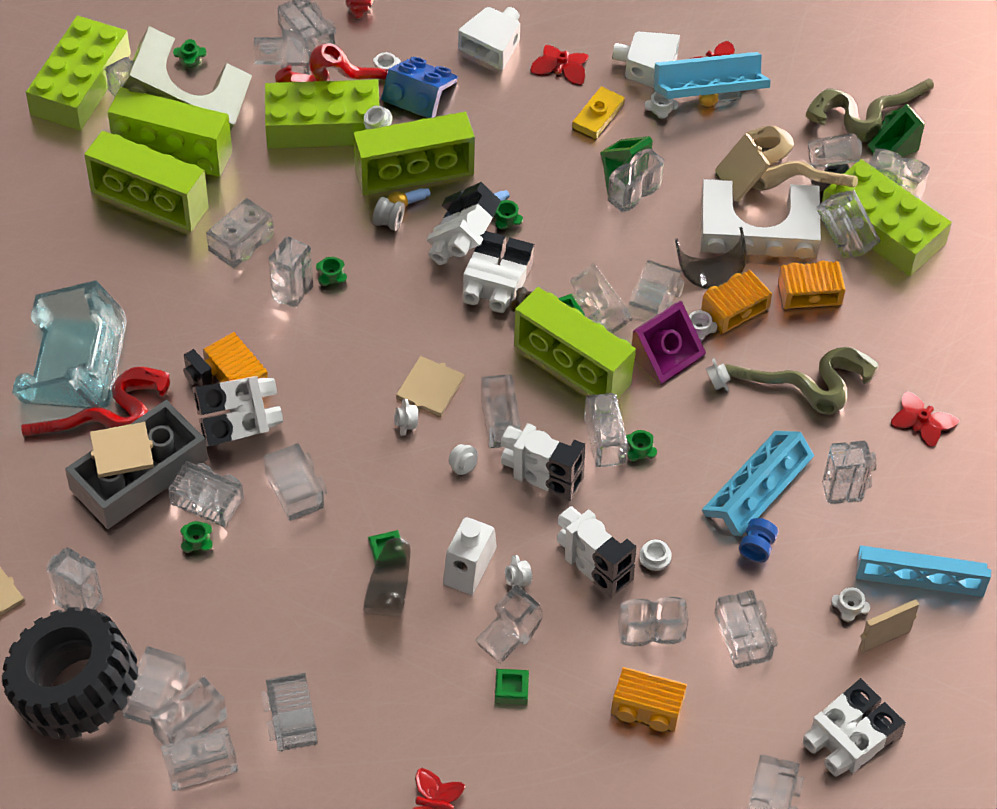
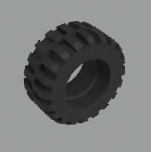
(89, 696)

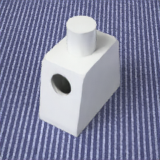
(491, 36)
(644, 52)
(474, 546)

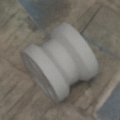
(388, 213)

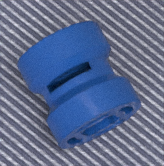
(759, 537)

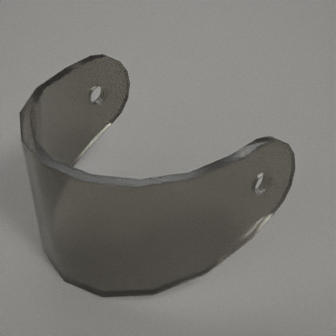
(716, 270)
(389, 580)

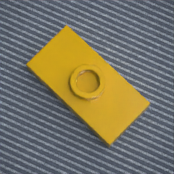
(598, 112)

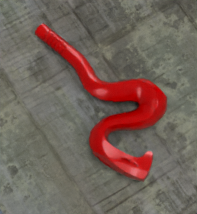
(329, 56)
(131, 379)

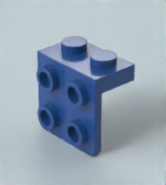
(417, 86)

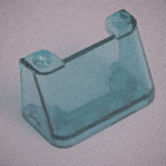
(77, 350)

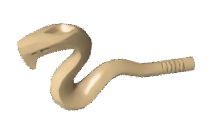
(781, 145)

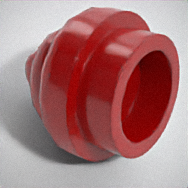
(359, 7)

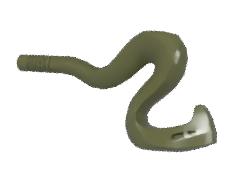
(863, 129)
(822, 401)

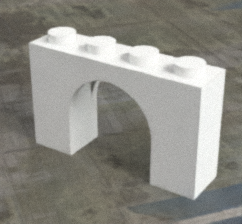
(794, 237)

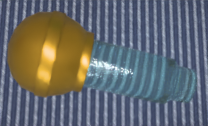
(711, 99)

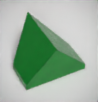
(899, 132)
(622, 153)

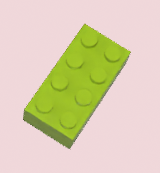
(74, 73)
(317, 112)
(173, 128)
(414, 153)
(147, 180)
(906, 225)
(573, 345)

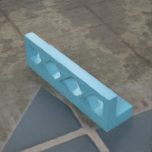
(709, 75)
(761, 482)
(922, 571)

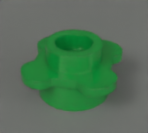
(190, 53)
(507, 214)
(328, 265)
(643, 439)
(196, 529)

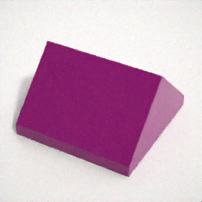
(667, 343)

